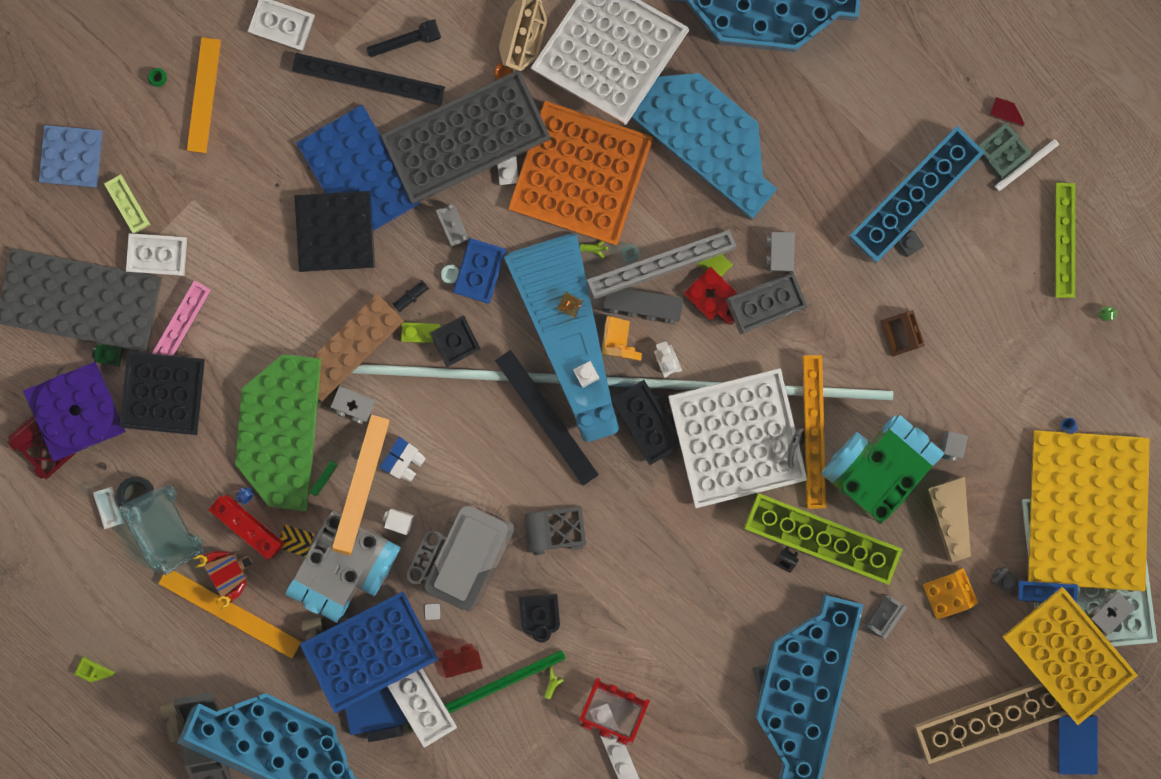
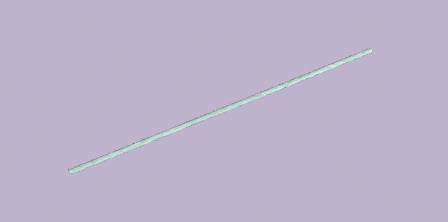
(612, 381)

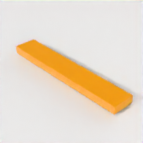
(204, 95)

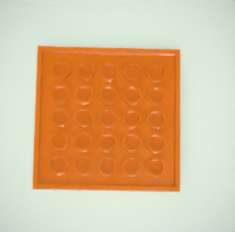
(581, 175)

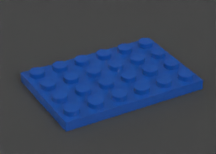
(354, 158)
(369, 652)

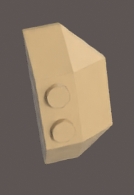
(522, 34)

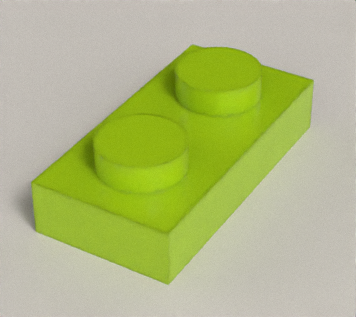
(418, 332)

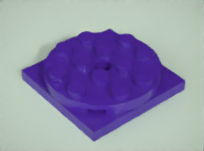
(69, 433)

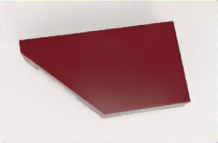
(1006, 111)

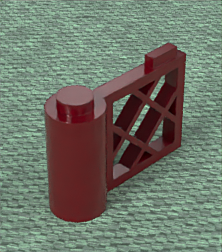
(24, 438)

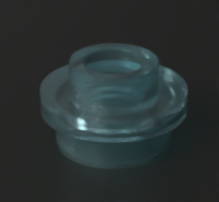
(634, 248)

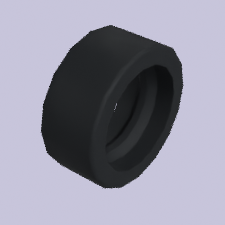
(127, 482)

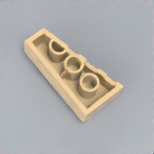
(951, 515)

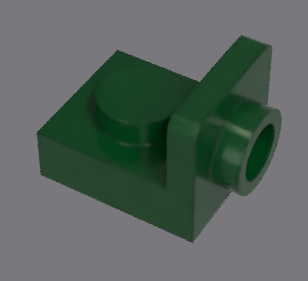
(107, 354)

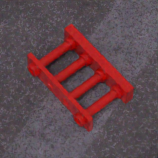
(246, 526)

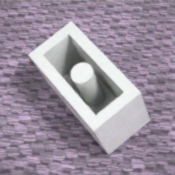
(398, 521)

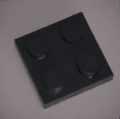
(454, 341)

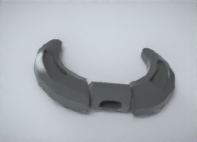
(798, 436)

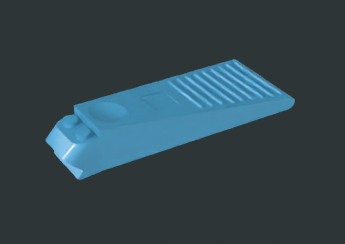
(542, 278)

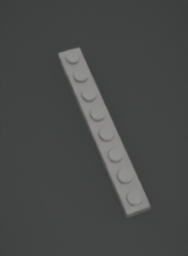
(661, 264)

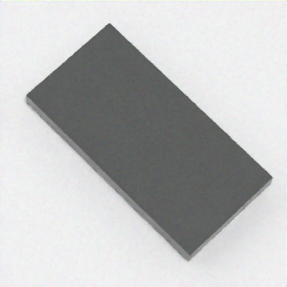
(766, 303)

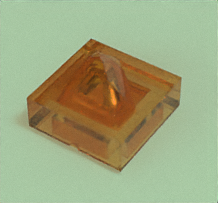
(570, 304)

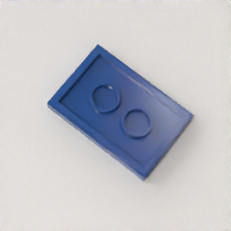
(479, 270)
(375, 713)
(1078, 746)

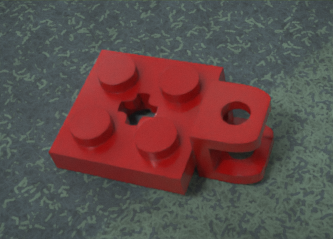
(711, 306)

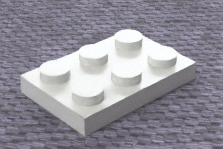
(281, 24)
(156, 254)

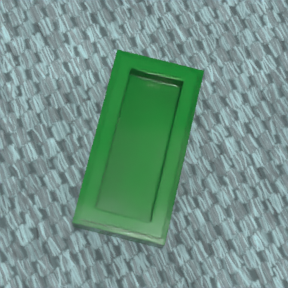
(323, 479)

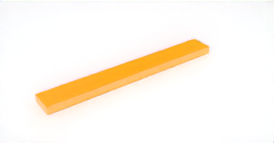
(814, 431)
(360, 485)
(231, 614)

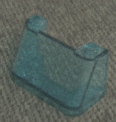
(160, 530)

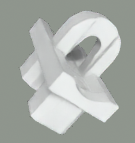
(667, 359)

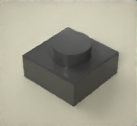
(910, 243)

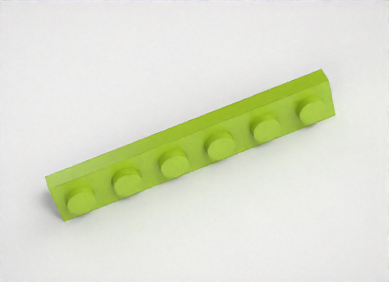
(1064, 240)

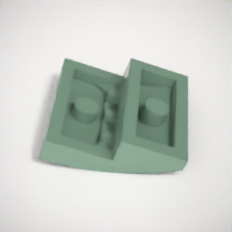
(1004, 150)

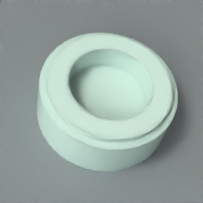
(449, 274)

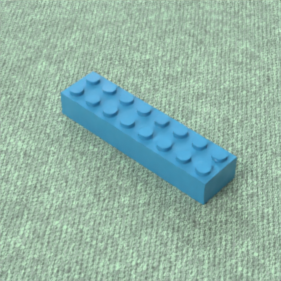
(916, 194)

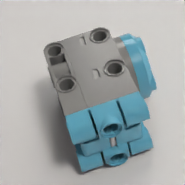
(332, 578)

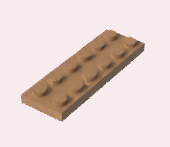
(355, 343)

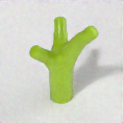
(595, 248)
(553, 683)

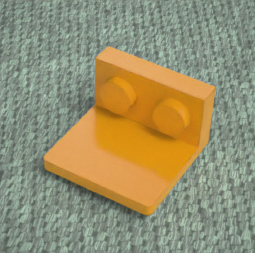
(616, 340)
(950, 594)

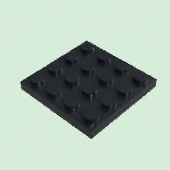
(334, 231)
(162, 393)

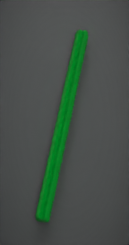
(503, 682)

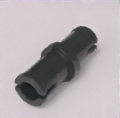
(410, 296)

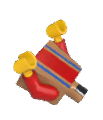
(226, 573)

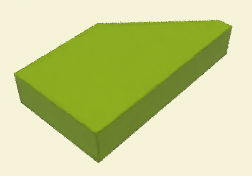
(92, 671)

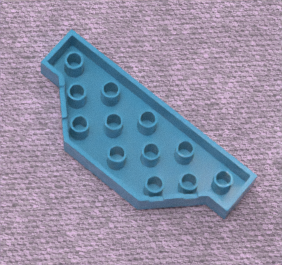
(770, 23)
(708, 137)
(806, 686)
(267, 740)

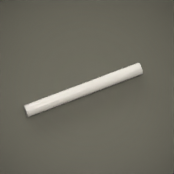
(1026, 165)

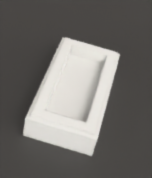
(108, 507)

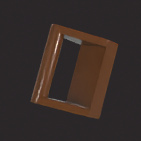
(912, 331)

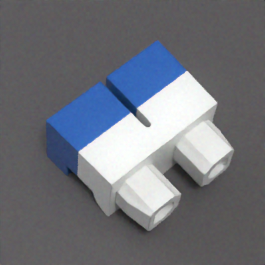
(406, 452)

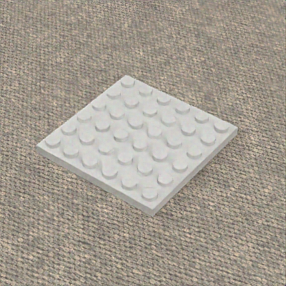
(610, 53)
(736, 437)

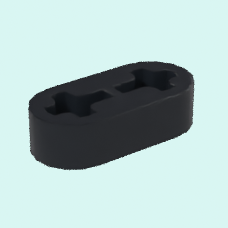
(385, 733)

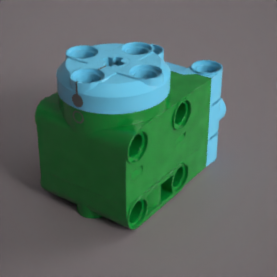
(885, 471)

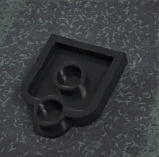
(540, 615)

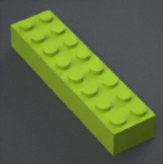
(823, 538)

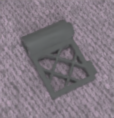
(539, 532)

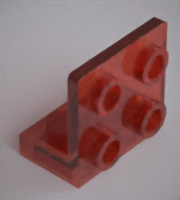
(460, 661)

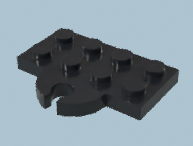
(648, 421)

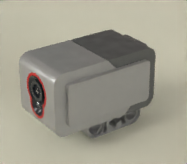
(463, 558)

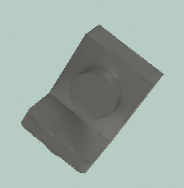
(1004, 580)

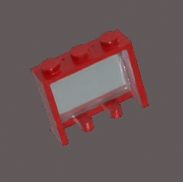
(613, 712)

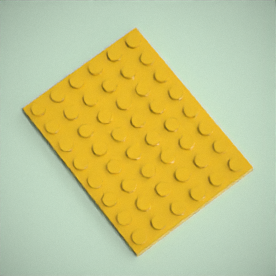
(1089, 510)

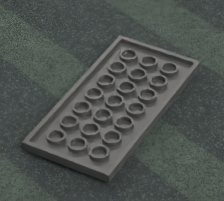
(466, 137)
(79, 300)

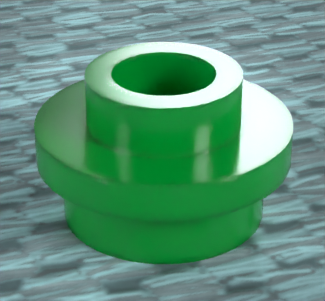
(157, 71)

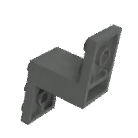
(196, 764)

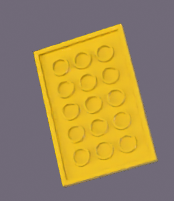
(1070, 655)

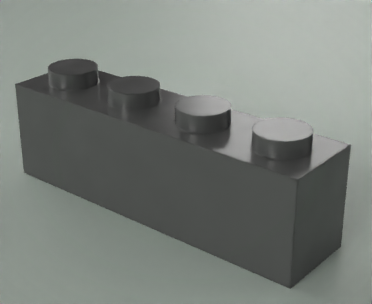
(645, 304)

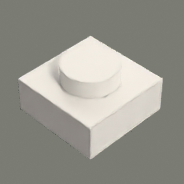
(586, 374)

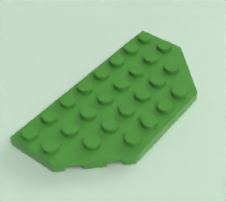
(279, 430)

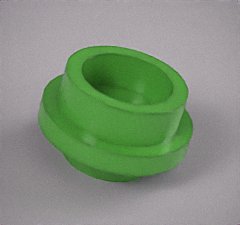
(1107, 313)

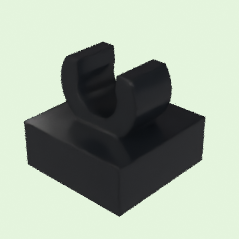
(786, 560)

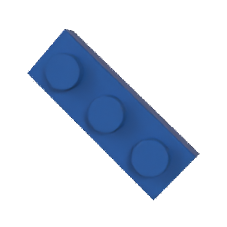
(1042, 591)

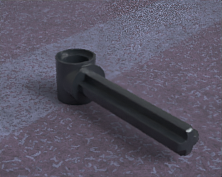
(427, 31)

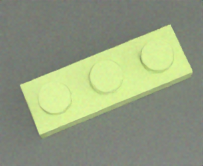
(127, 204)

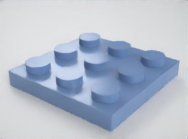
(70, 156)

